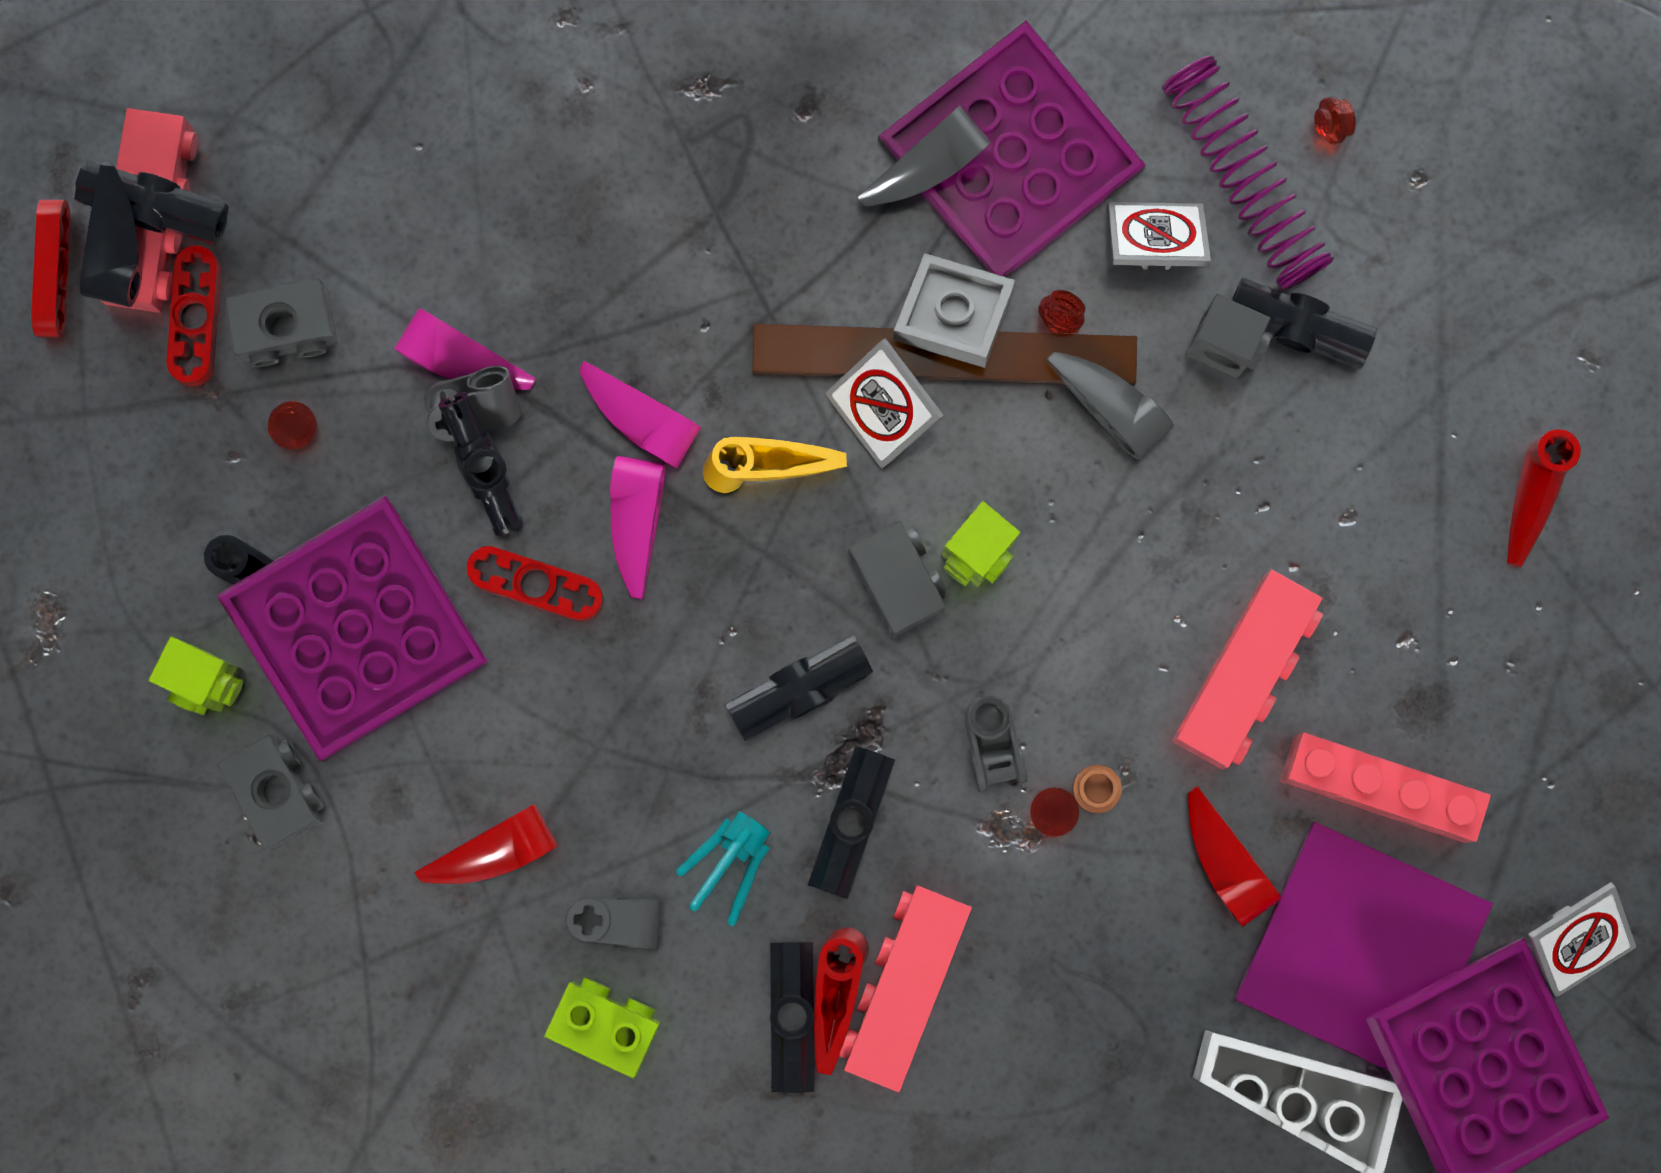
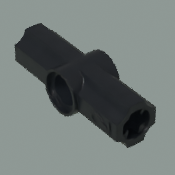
(161, 204)
(1308, 324)
(799, 688)
(860, 790)
(792, 1050)

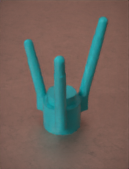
(742, 839)

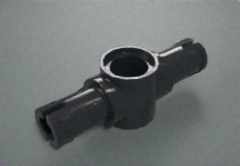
(470, 444)

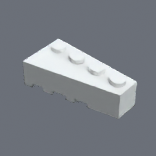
(1318, 1102)

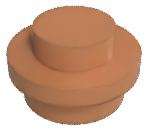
(1097, 788)

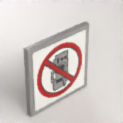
(1158, 234)
(883, 403)
(1582, 939)

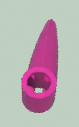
(450, 352)
(640, 417)
(635, 512)

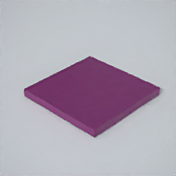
(1046, 159)
(352, 627)
(1355, 940)
(1488, 1065)

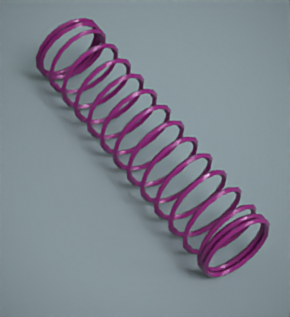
(1200, 71)

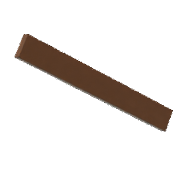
(1014, 356)

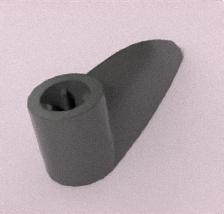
(930, 161)
(1118, 406)

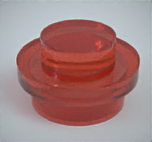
(1335, 119)
(1062, 312)
(292, 425)
(1054, 811)

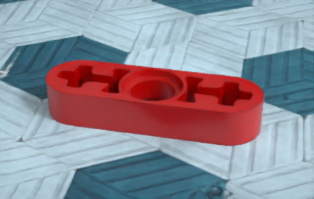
(51, 268)
(208, 281)
(504, 561)

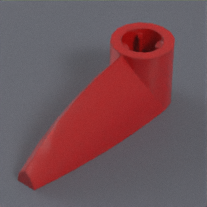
(1538, 490)
(494, 852)
(1227, 862)
(836, 995)

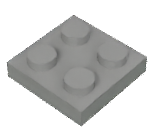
(954, 310)

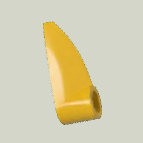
(766, 460)

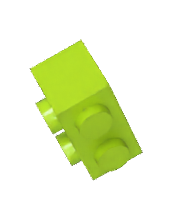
(980, 547)
(196, 678)
(603, 1027)

